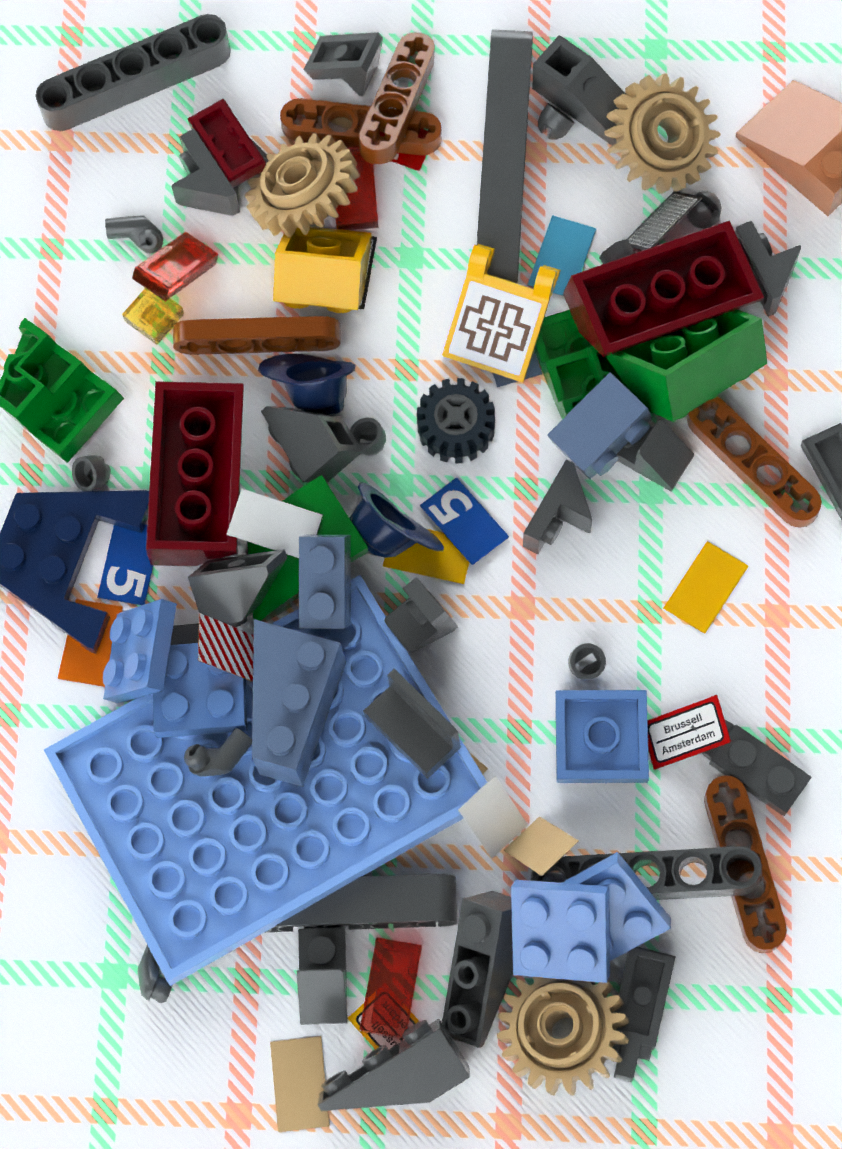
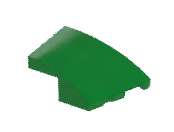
(569, 361)
(54, 393)
(318, 498)

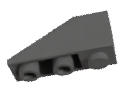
(576, 86)
(479, 967)
(408, 1073)

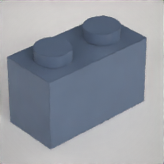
(601, 427)
(324, 581)

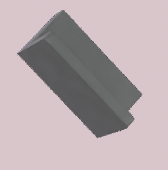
(413, 725)

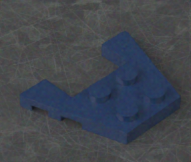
(46, 546)

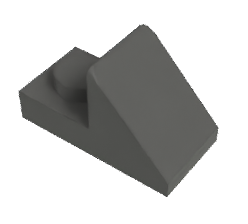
(346, 58)
(206, 184)
(770, 271)
(658, 456)
(562, 501)
(419, 618)
(322, 976)

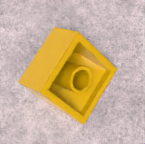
(322, 269)

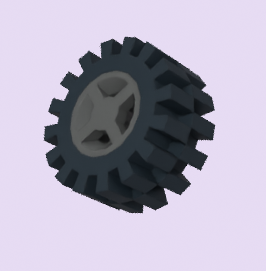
(456, 406)

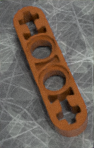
(397, 97)
(356, 114)
(256, 335)
(759, 455)
(737, 869)

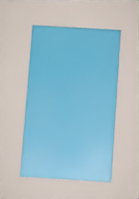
(564, 249)

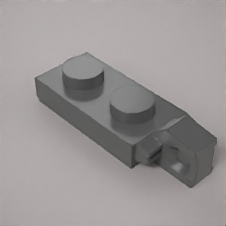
(759, 769)
(644, 997)

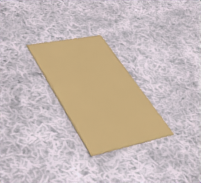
(541, 846)
(297, 1083)

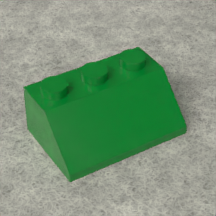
(693, 363)

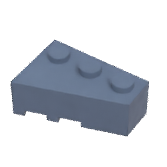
(291, 698)

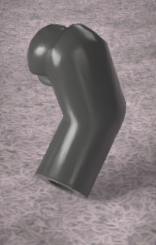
(137, 229)
(217, 760)
(150, 981)

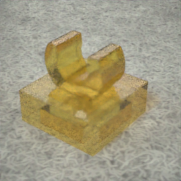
(152, 315)

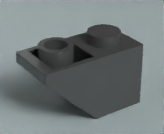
(312, 441)

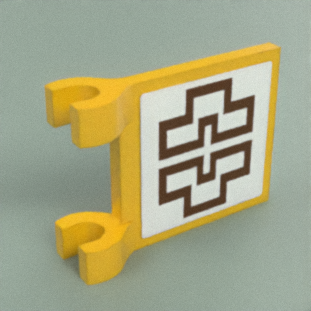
(498, 318)

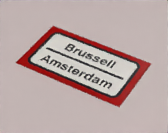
(673, 739)

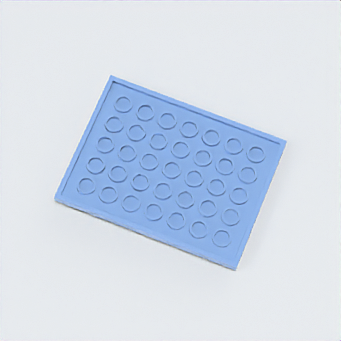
(242, 851)

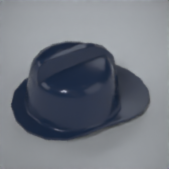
(310, 380)
(387, 528)

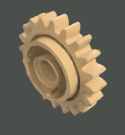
(638, 139)
(302, 185)
(565, 1058)

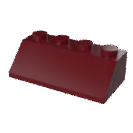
(662, 289)
(194, 472)

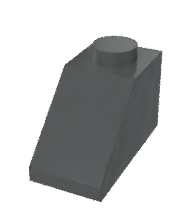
(235, 585)

